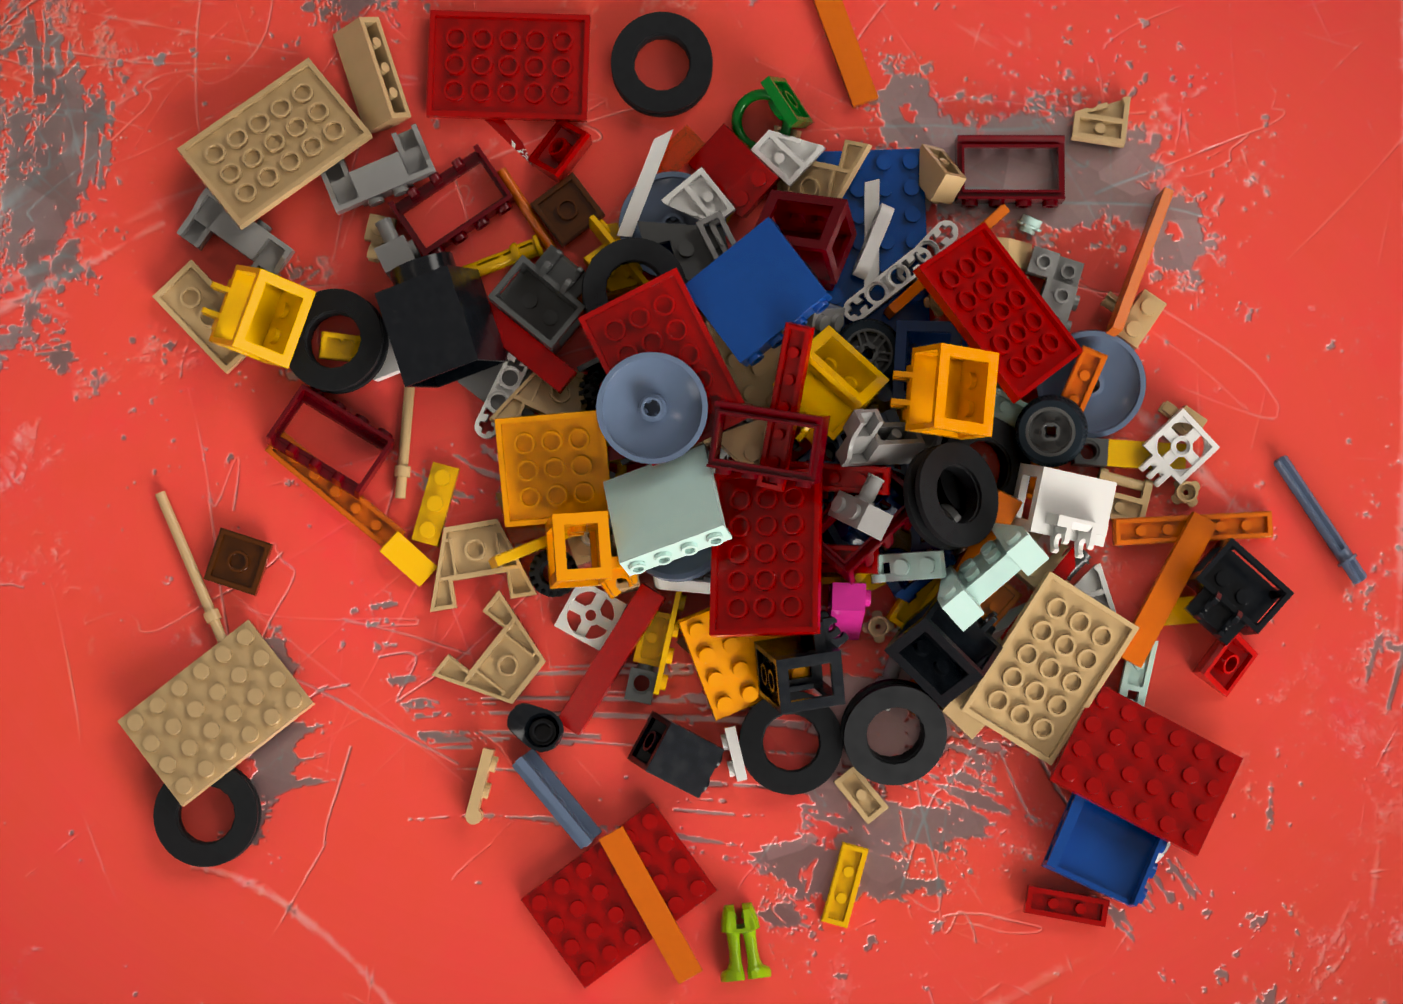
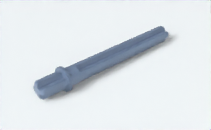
(1320, 520)

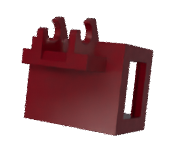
(816, 228)

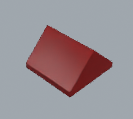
(560, 150)
(1225, 665)

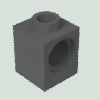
(1100, 454)
(636, 695)

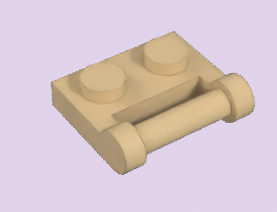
(1124, 505)

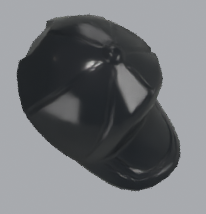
(535, 727)

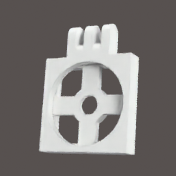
(1162, 464)
(584, 626)

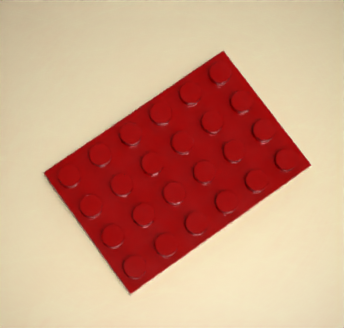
(508, 66)
(998, 310)
(663, 320)
(771, 569)
(1146, 770)
(589, 909)

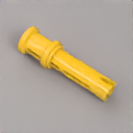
(508, 257)

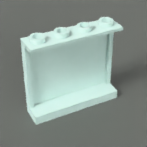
(665, 511)

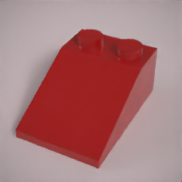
(735, 170)

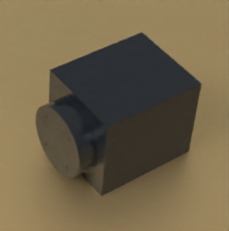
(439, 322)

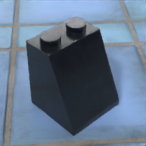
(676, 755)

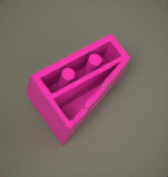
(848, 606)

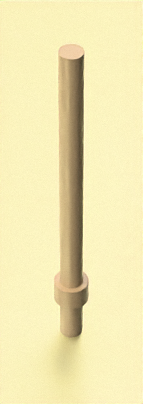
(402, 470)
(212, 615)

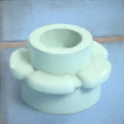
(1029, 224)

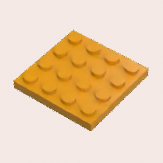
(551, 466)
(726, 665)

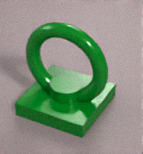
(781, 101)

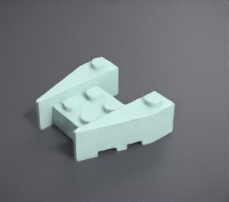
(980, 577)

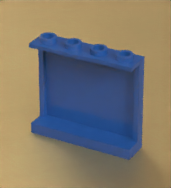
(756, 291)
(1103, 852)

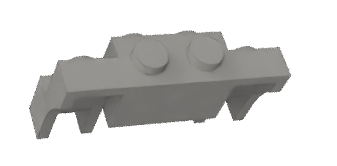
(382, 177)
(253, 241)
(1060, 281)
(880, 443)

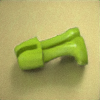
(735, 970)

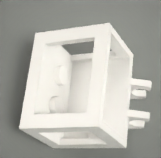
(1065, 506)

